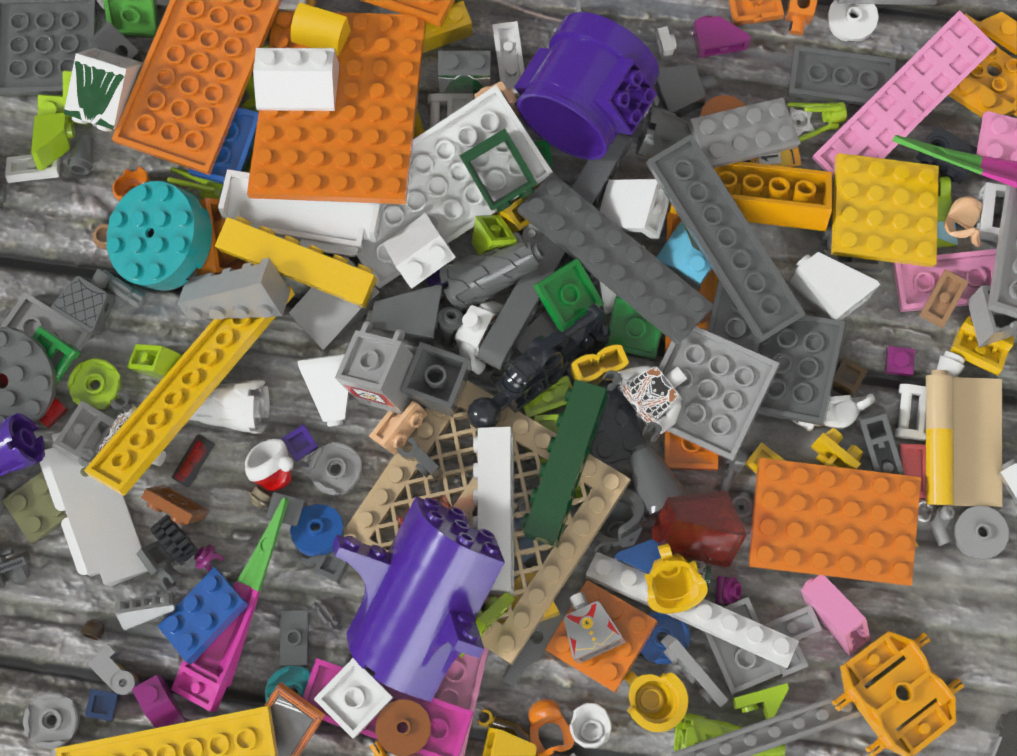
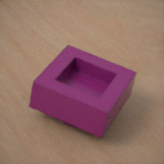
(899, 361)

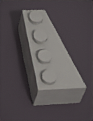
(236, 293)

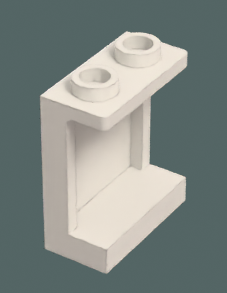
(636, 205)

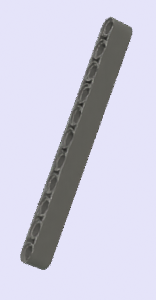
(524, 300)

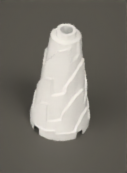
(236, 406)

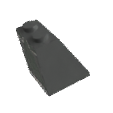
(464, 70)

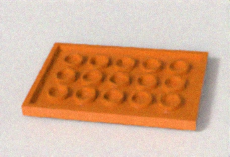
(834, 521)

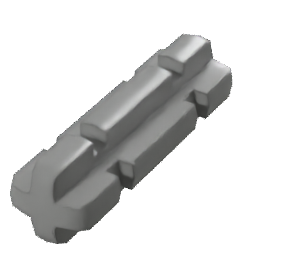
(125, 291)

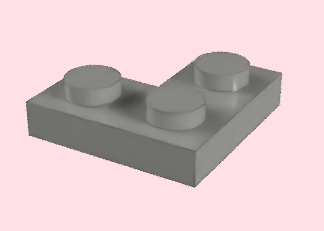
(797, 626)

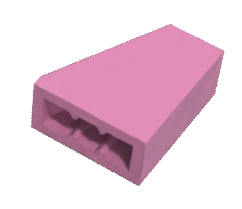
(837, 614)

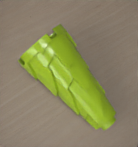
(699, 729)

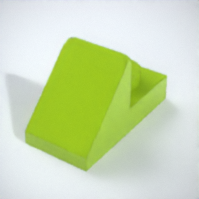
(769, 698)

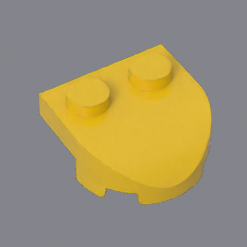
(989, 357)

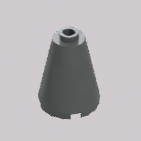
(653, 480)

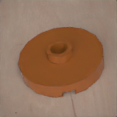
(418, 727)

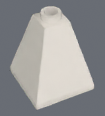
(326, 391)

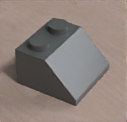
(436, 378)

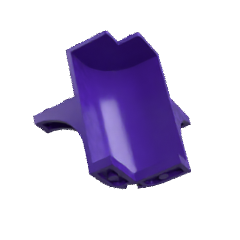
(421, 597)

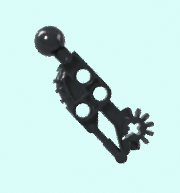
(541, 367)

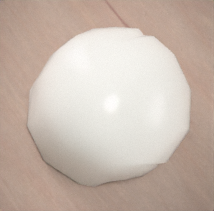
(590, 725)

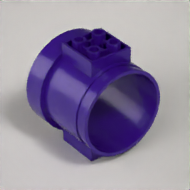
(587, 85)

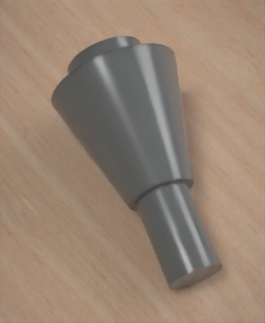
(449, 321)

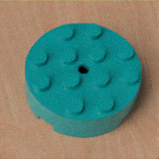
(158, 235)

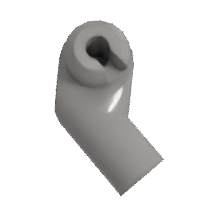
(939, 523)

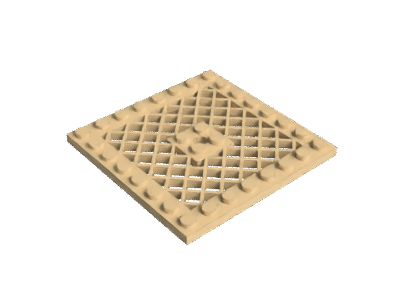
(606, 489)

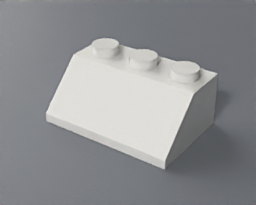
(296, 79)

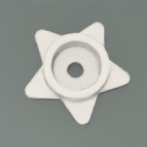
(804, 118)

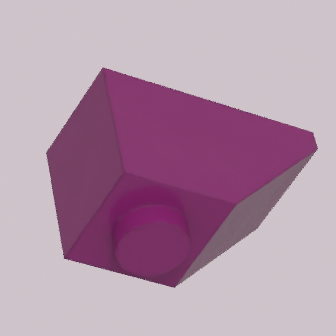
(718, 37)
(158, 702)

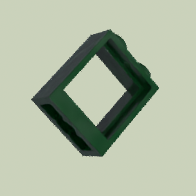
(485, 146)

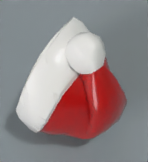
(269, 465)

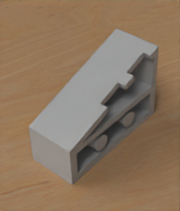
(988, 324)

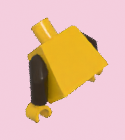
(506, 738)

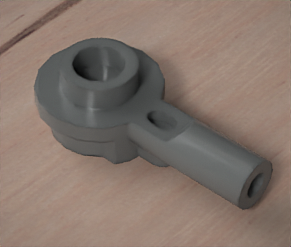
(733, 470)

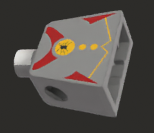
(590, 629)

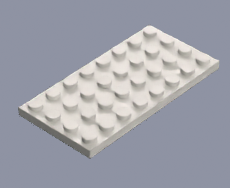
(442, 183)

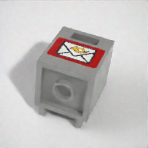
(376, 369)

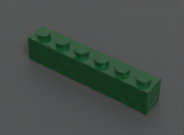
(565, 463)

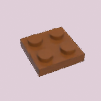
(180, 507)

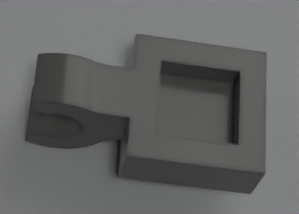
(425, 465)
(159, 561)

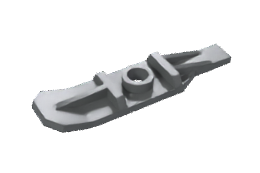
(533, 650)

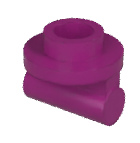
(727, 590)

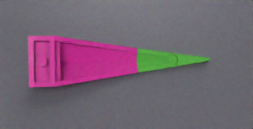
(994, 168)
(214, 669)

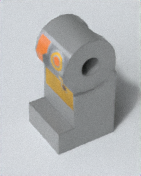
(113, 672)

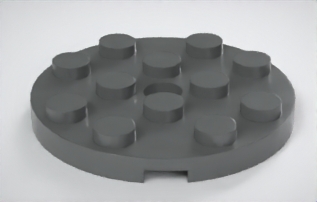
(29, 375)

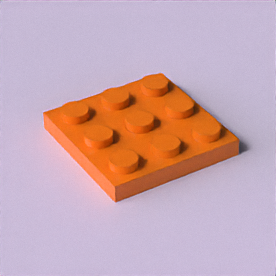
(613, 665)

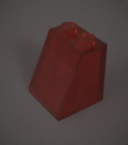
(701, 527)

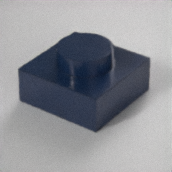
(102, 705)

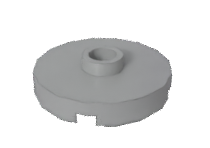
(329, 456)
(967, 536)
(37, 717)

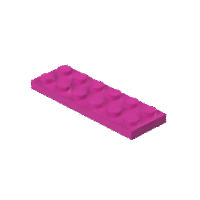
(448, 720)

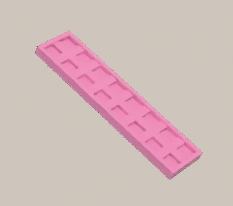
(910, 93)

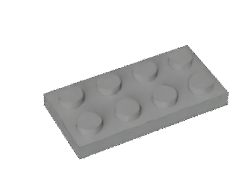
(745, 132)

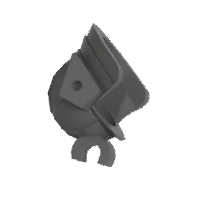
(622, 524)

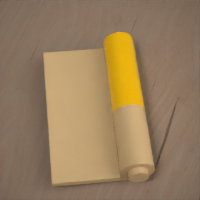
(963, 440)

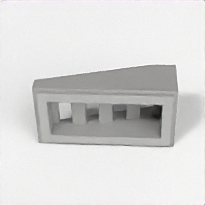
(142, 609)

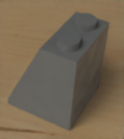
(411, 312)

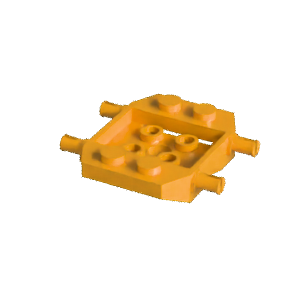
(990, 93)
(882, 706)

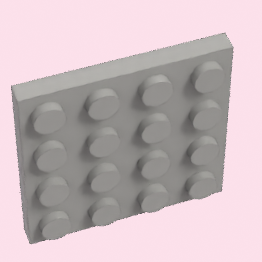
(720, 390)

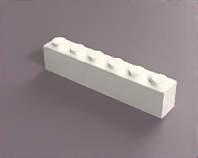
(496, 496)

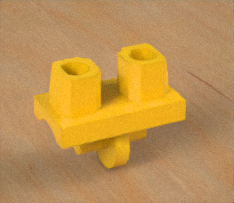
(832, 454)

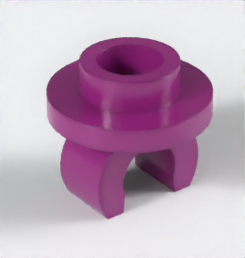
(204, 557)

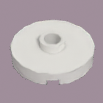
(851, 28)

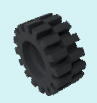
(173, 540)

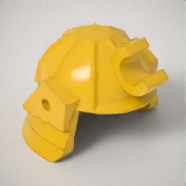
(674, 583)
(657, 701)

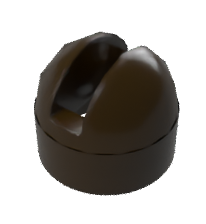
(93, 629)

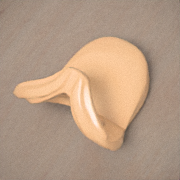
(966, 213)

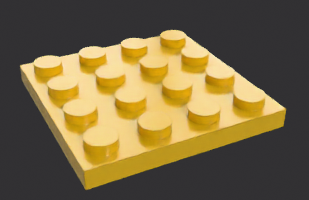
(885, 210)

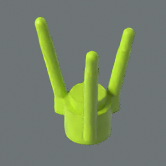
(831, 112)
(207, 189)

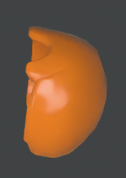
(128, 181)

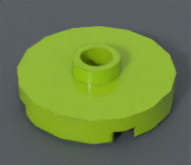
(88, 373)

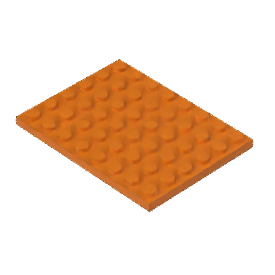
(368, 140)

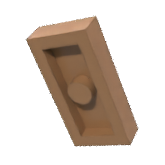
(943, 298)

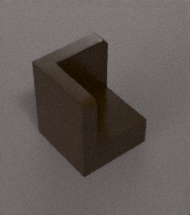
(848, 377)

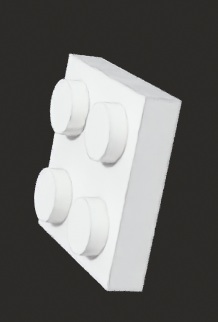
(353, 698)

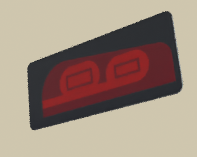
(193, 460)

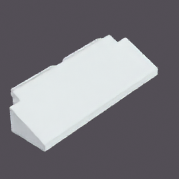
(329, 225)
(97, 519)

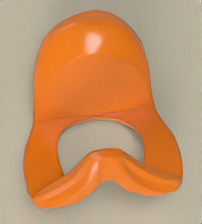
(545, 712)

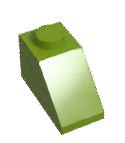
(51, 138)
(491, 233)
(152, 360)

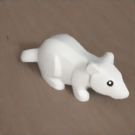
(842, 411)

